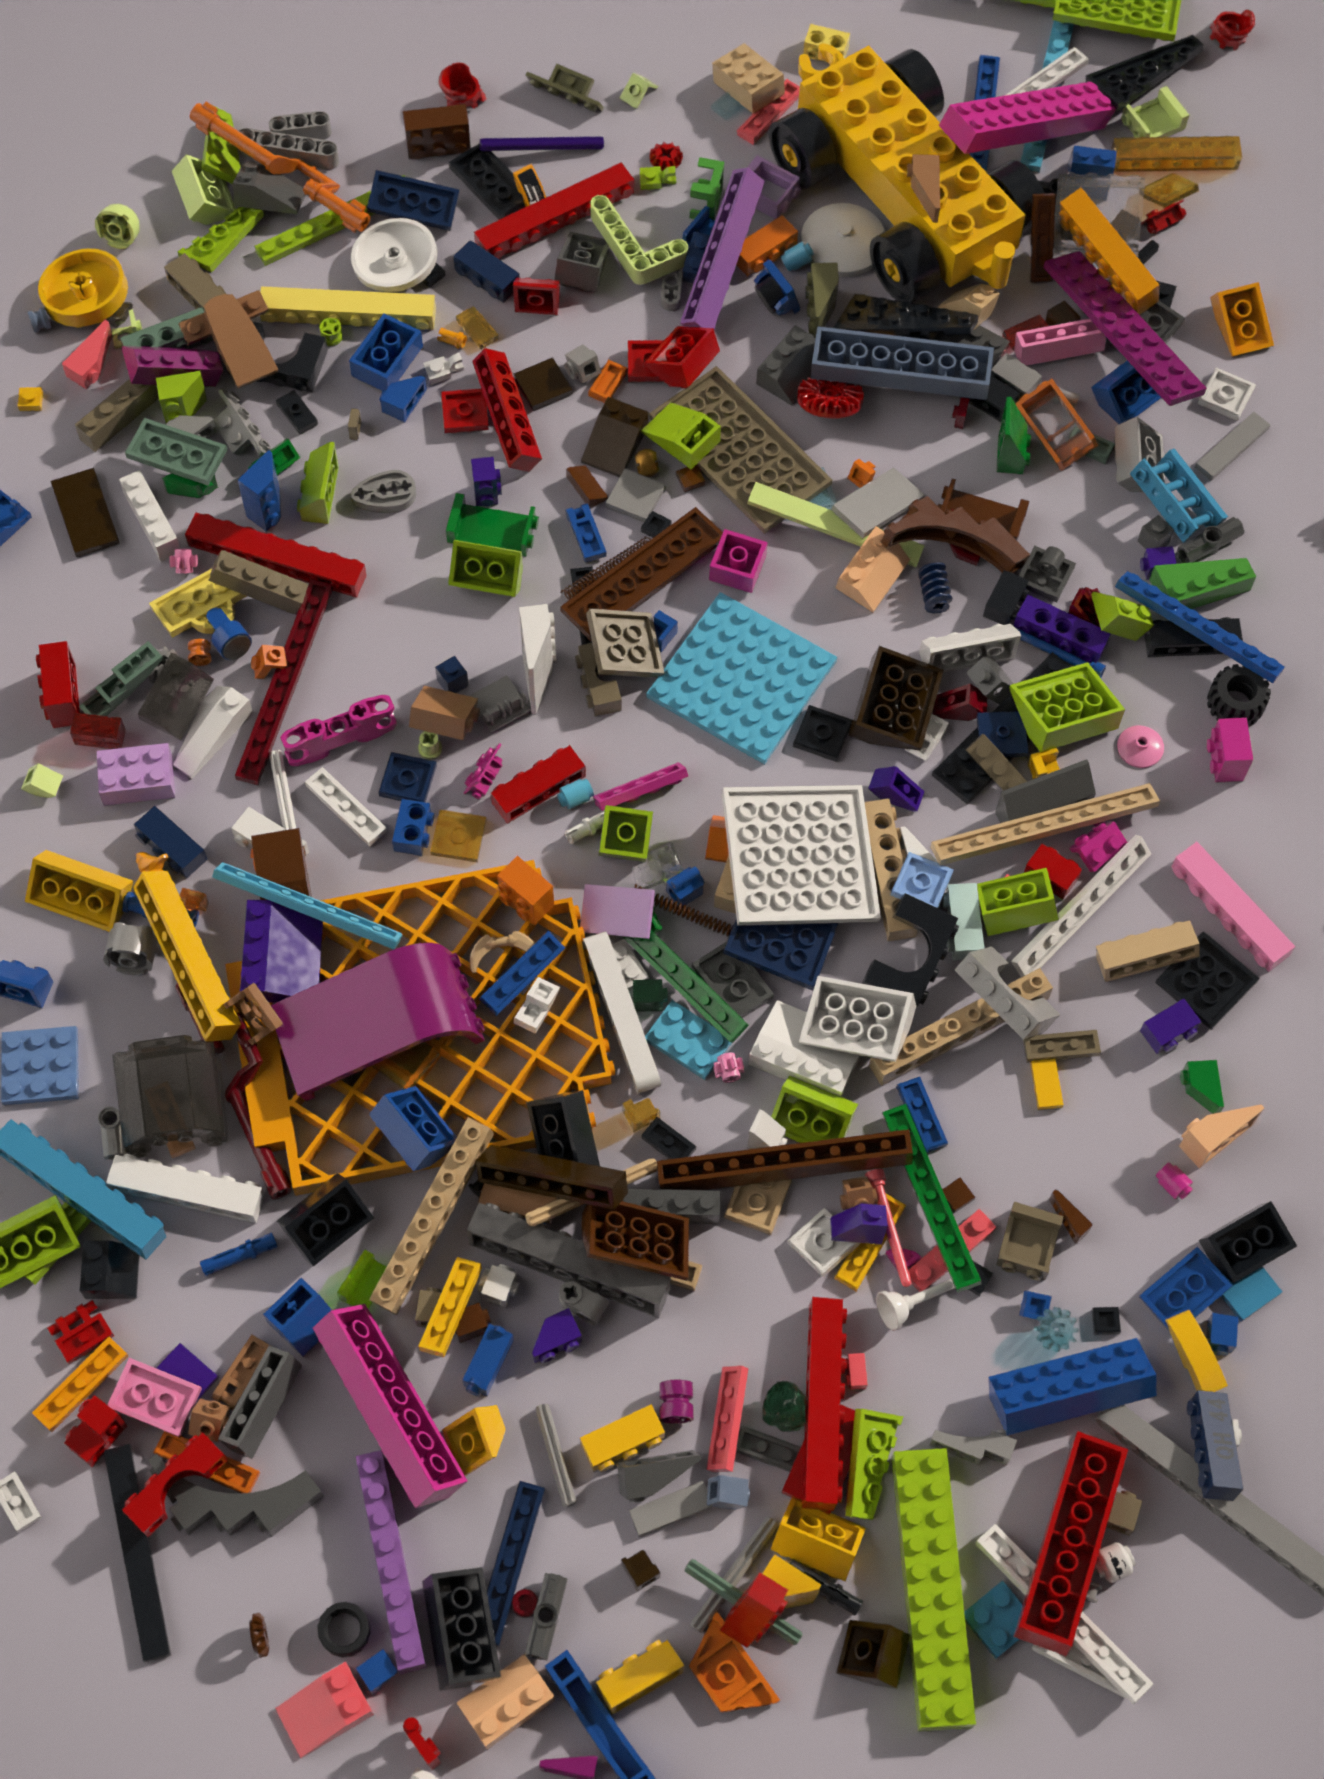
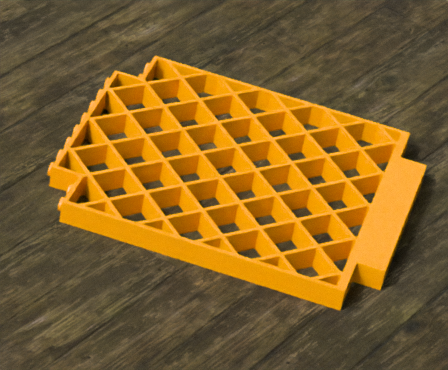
(268, 1092)

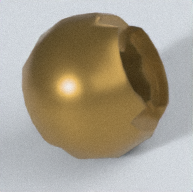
(646, 461)

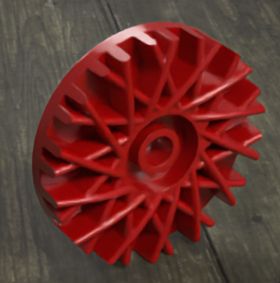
(830, 398)

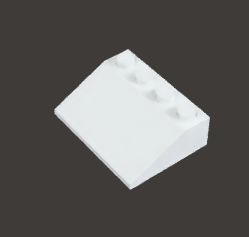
(537, 650)
(858, 1018)
(781, 1055)

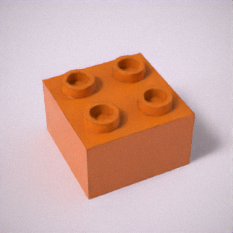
(525, 890)

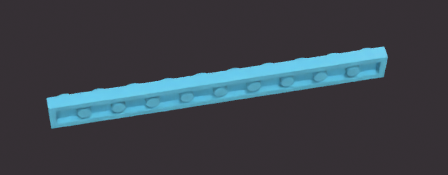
(1057, 46)

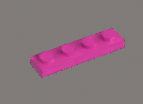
(649, 784)

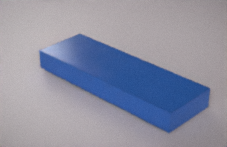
(922, 1113)

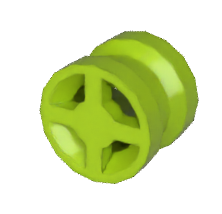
(331, 325)

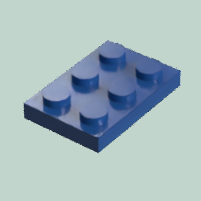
(1187, 1286)

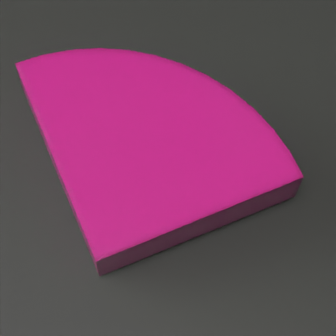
(910, 1256)

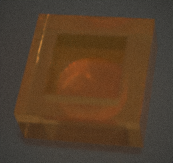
(194, 900)

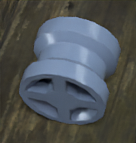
(39, 319)

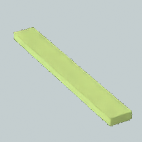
(816, 518)

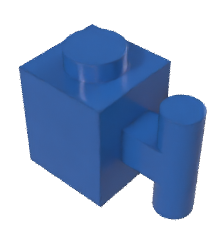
(685, 886)

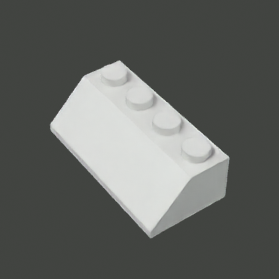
(967, 648)

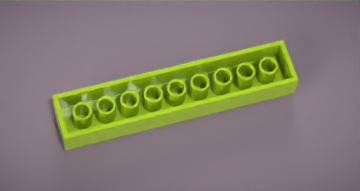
(933, 1590)

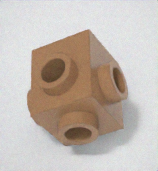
(857, 1192)
(208, 1418)

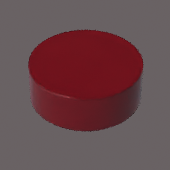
(524, 1603)

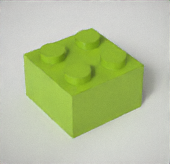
(625, 833)

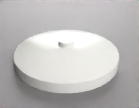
(842, 236)
(394, 255)

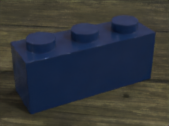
(485, 271)
(167, 838)

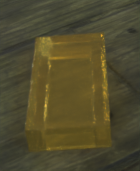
(477, 327)

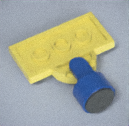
(208, 610)

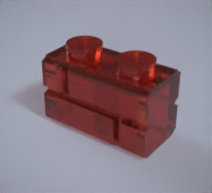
(97, 731)

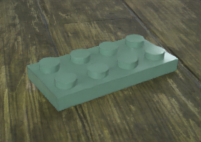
(176, 451)

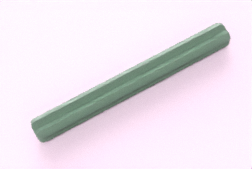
(732, 1595)

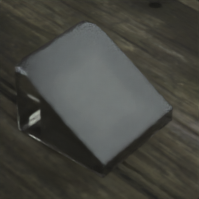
(120, 315)

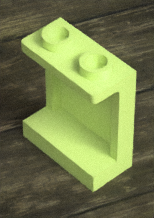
(1156, 117)

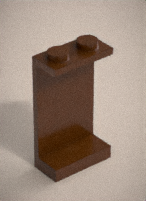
(984, 509)

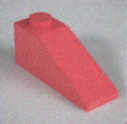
(87, 360)

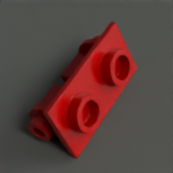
(1156, 219)

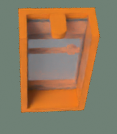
(1056, 424)

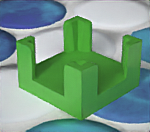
(709, 189)

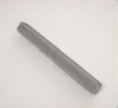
(735, 1573)

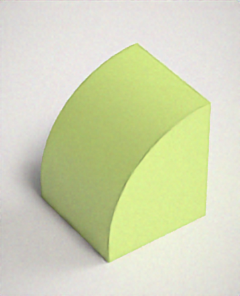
(42, 781)

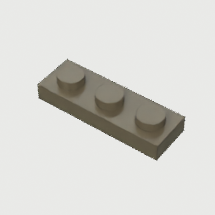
(994, 763)
(1062, 1045)

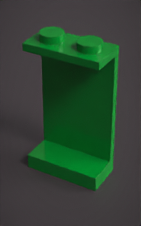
(491, 526)

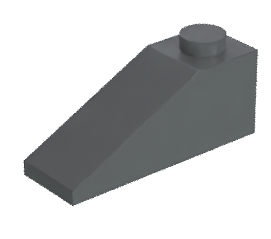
(651, 1474)

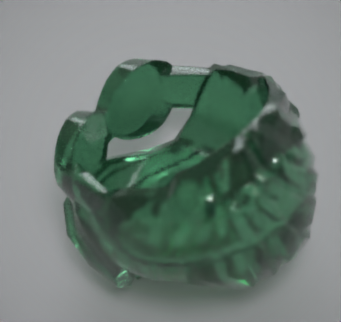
(785, 1407)

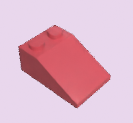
(324, 1710)

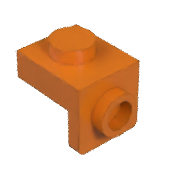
(266, 659)

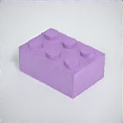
(135, 774)

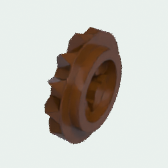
(259, 1635)

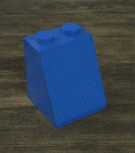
(1091, 160)

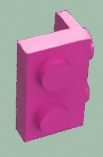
(1099, 844)

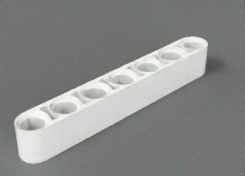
(622, 1013)

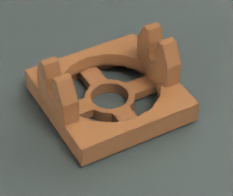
(252, 1014)

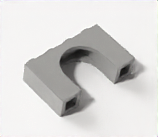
(1024, 1016)

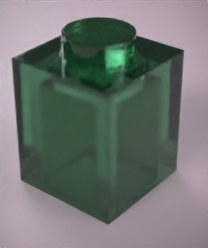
(649, 995)

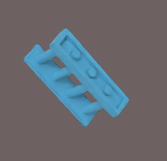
(1187, 485)

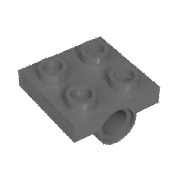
(1047, 572)

